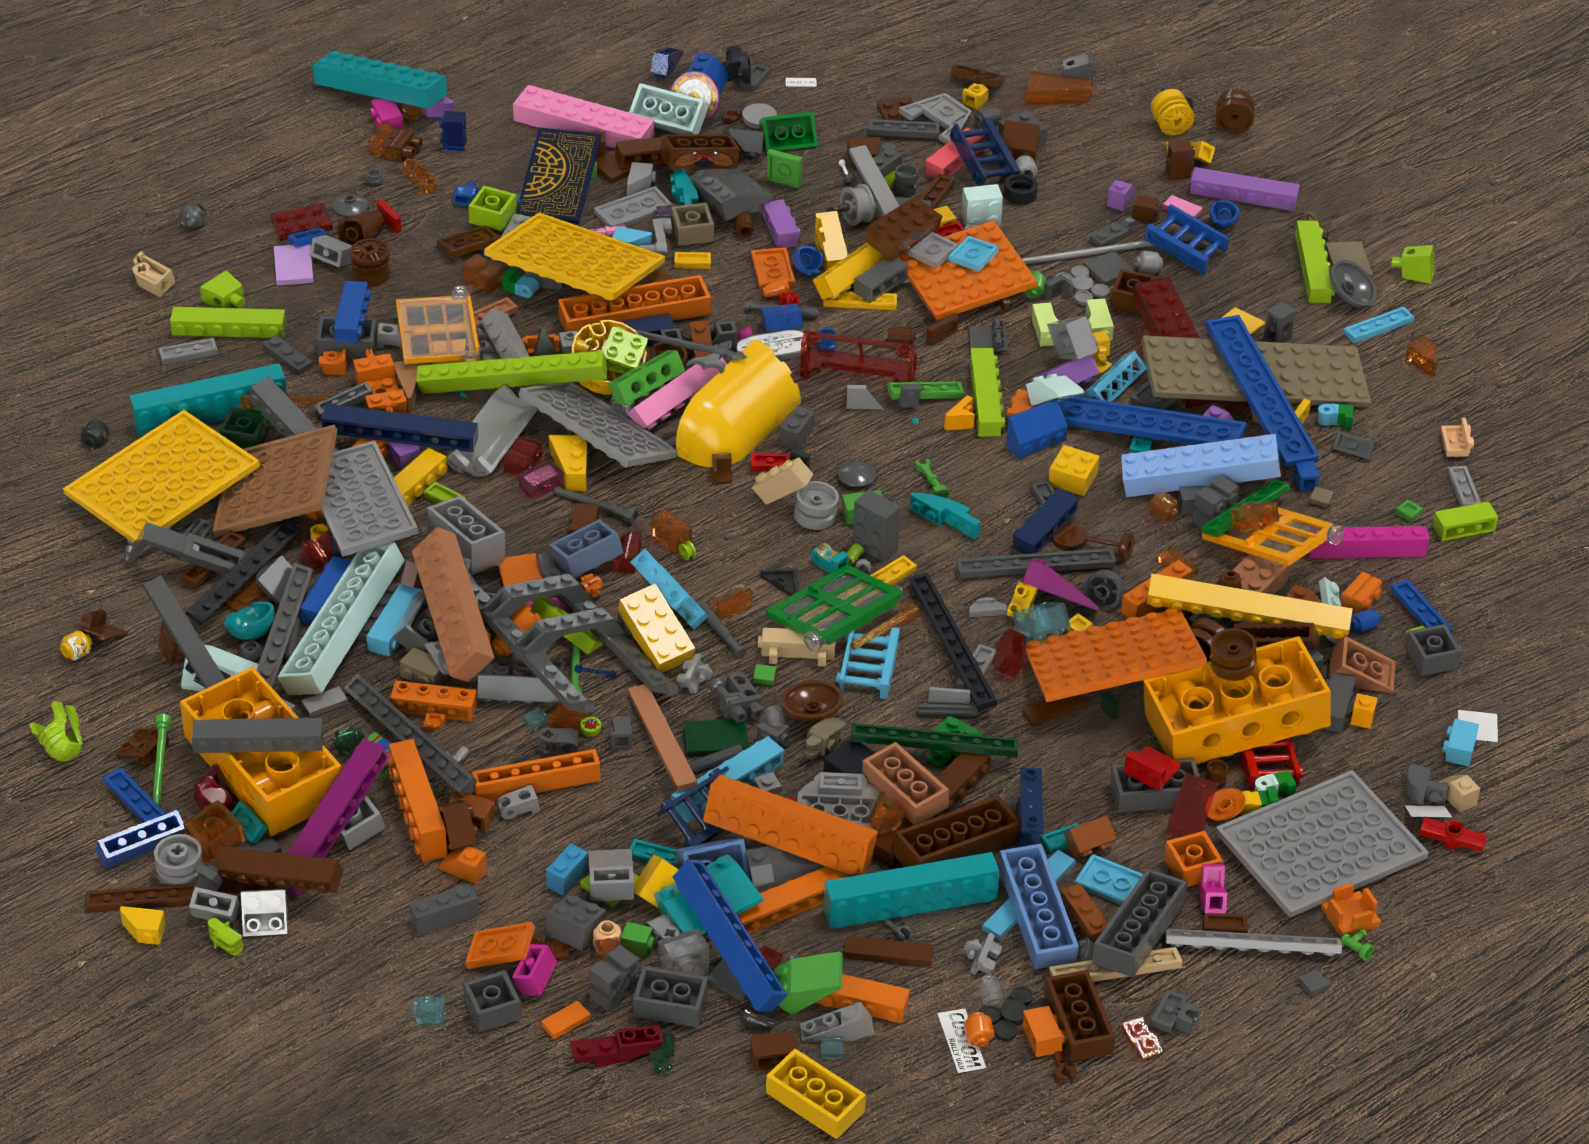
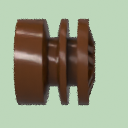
(370, 261)

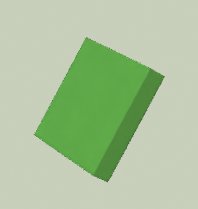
(784, 168)

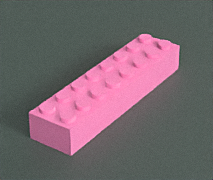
(562, 112)

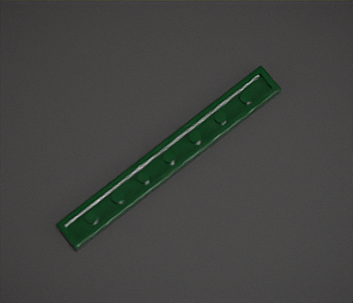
(934, 740)

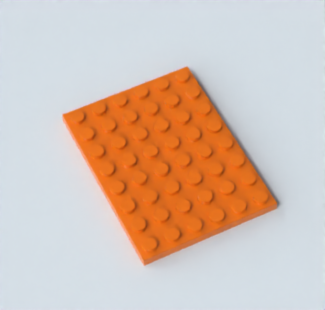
(1114, 654)

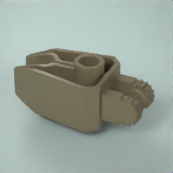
(824, 737)

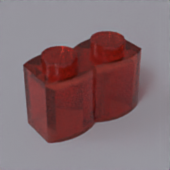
(522, 455)

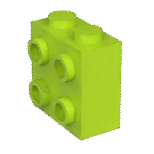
(624, 350)

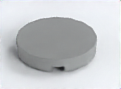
(754, 112)

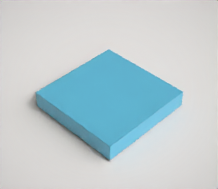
(973, 253)

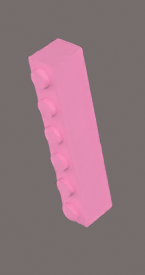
(672, 396)

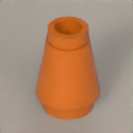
(775, 288)

